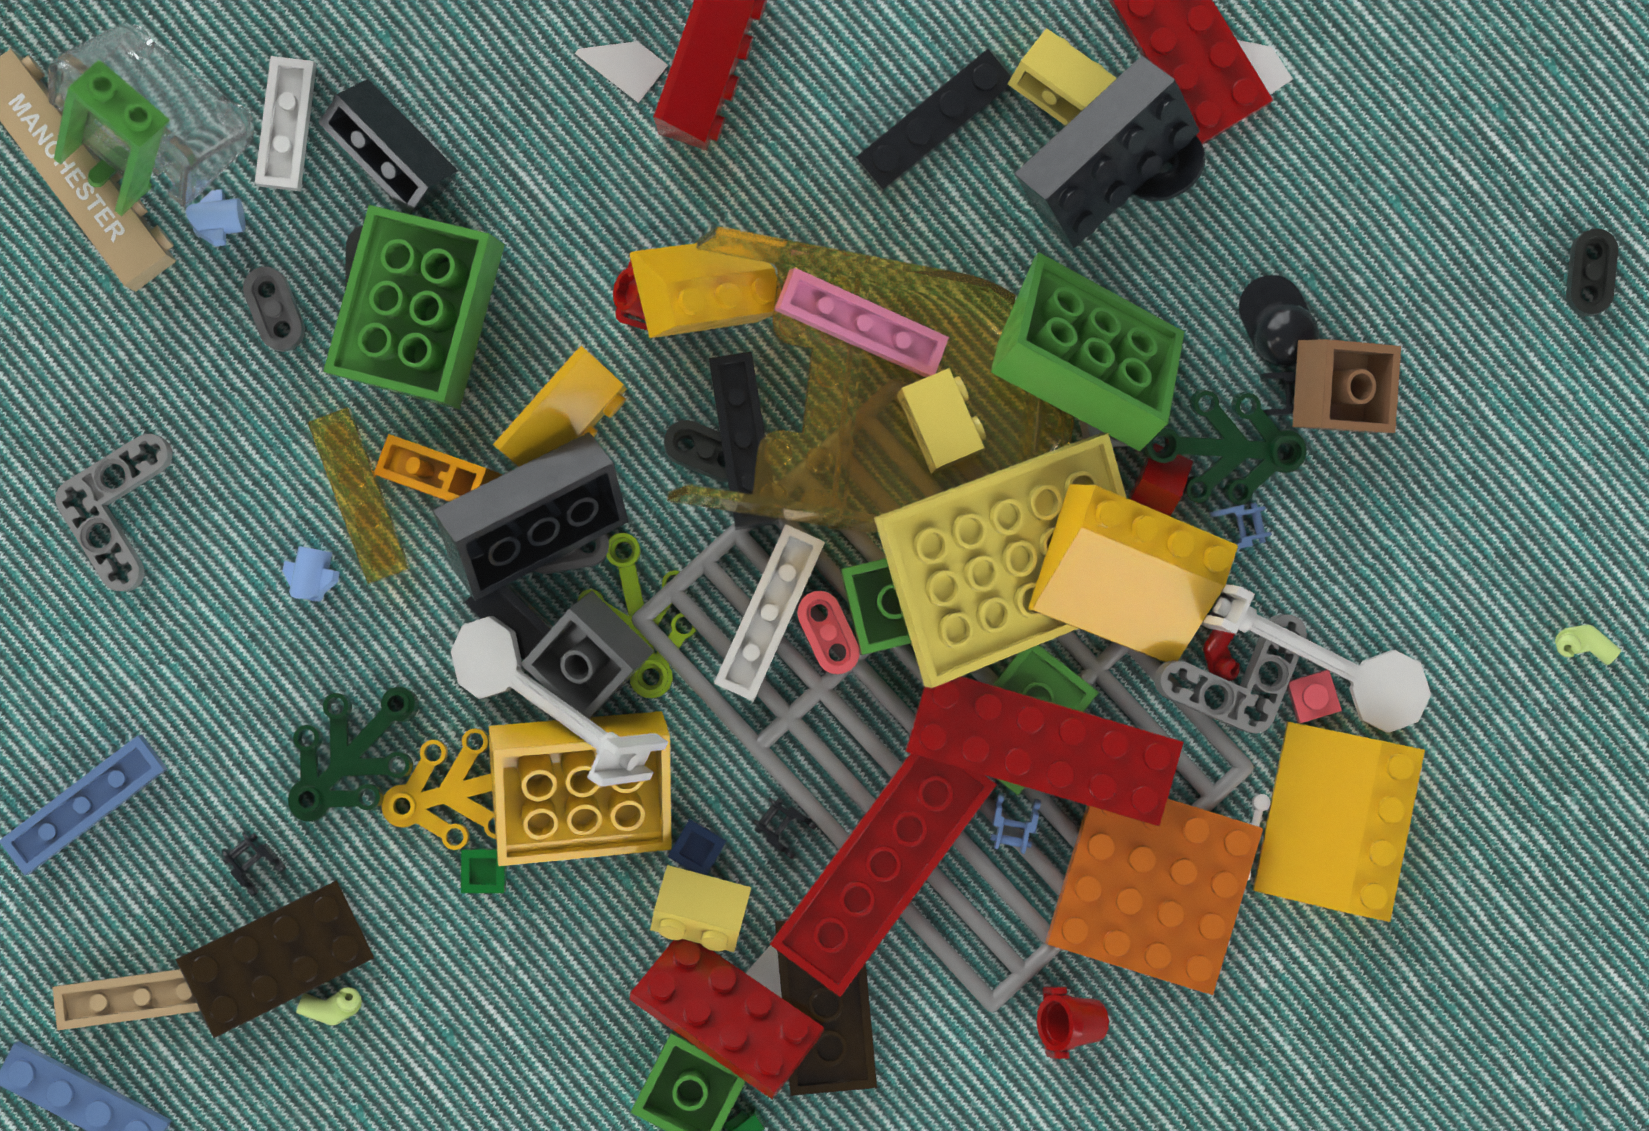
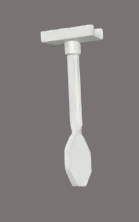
(490, 664)
(1386, 688)

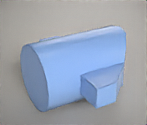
(216, 217)
(310, 574)

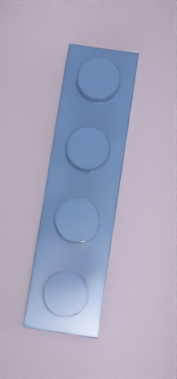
(83, 805)
(74, 1094)

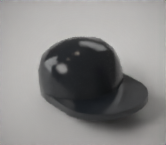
(1276, 319)

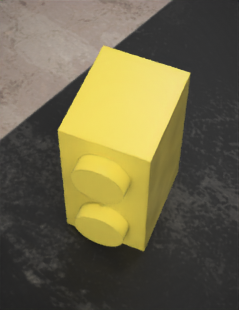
(1059, 77)
(941, 420)
(700, 909)

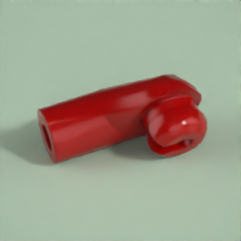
(1218, 655)

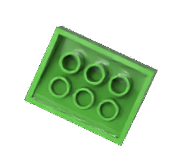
(414, 306)
(1090, 353)

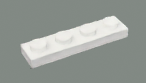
(769, 612)

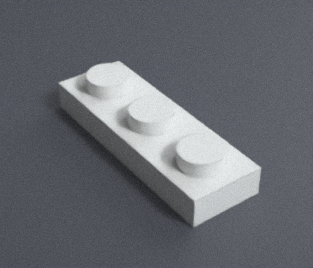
(285, 123)

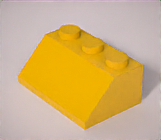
(701, 289)
(563, 409)

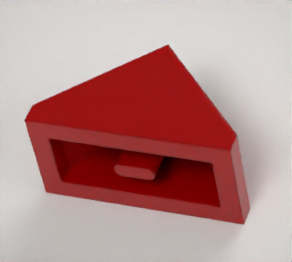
(1161, 484)

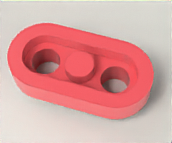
(828, 632)

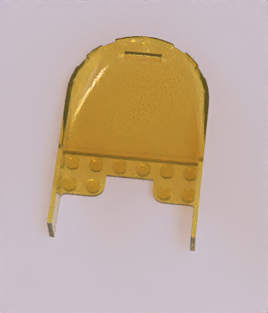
(855, 439)

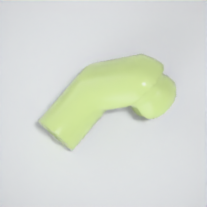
(1585, 639)
(333, 1009)

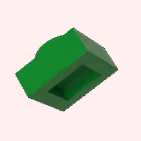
(481, 871)
(745, 1122)

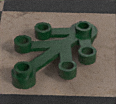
(1232, 448)
(347, 758)

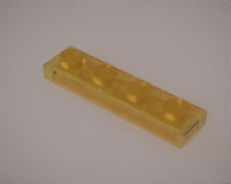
(359, 495)

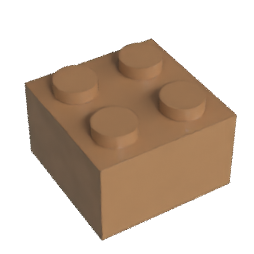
(1346, 386)

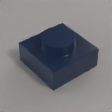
(697, 847)

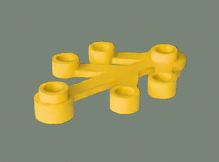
(452, 792)

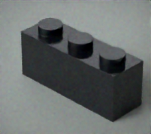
(387, 146)

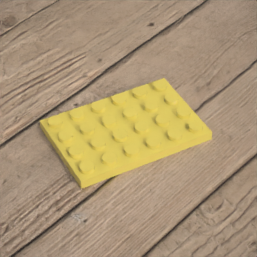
(975, 555)

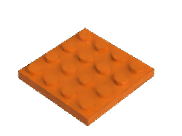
(1155, 893)

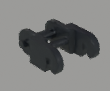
(1288, 379)
(790, 814)
(240, 871)

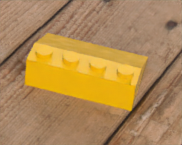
(1130, 573)
(556, 813)
(1338, 821)

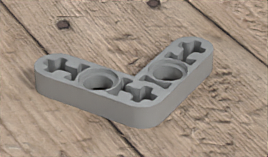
(101, 496)
(1237, 696)

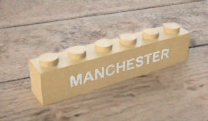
(125, 242)

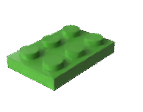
(1045, 678)

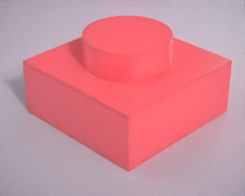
(1313, 696)

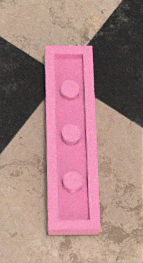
(861, 323)

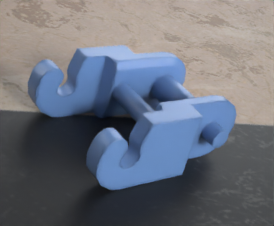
(1238, 512)
(1028, 826)

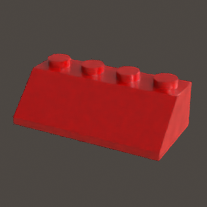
(705, 70)

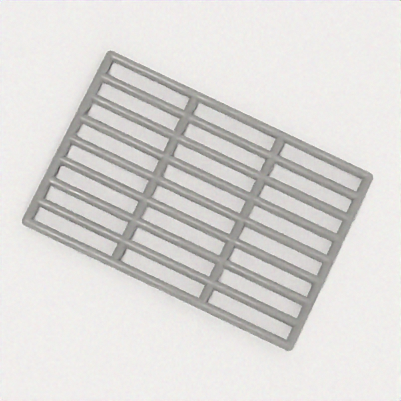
(822, 689)

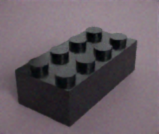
(1108, 151)
(531, 515)

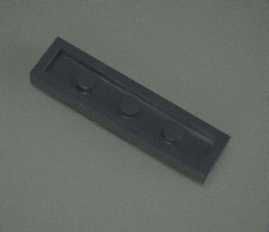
(934, 120)
(739, 426)

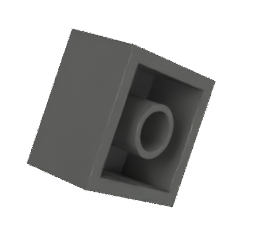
(587, 656)

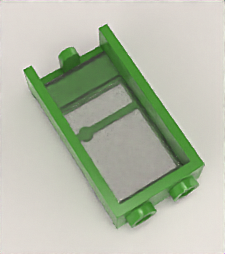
(114, 125)

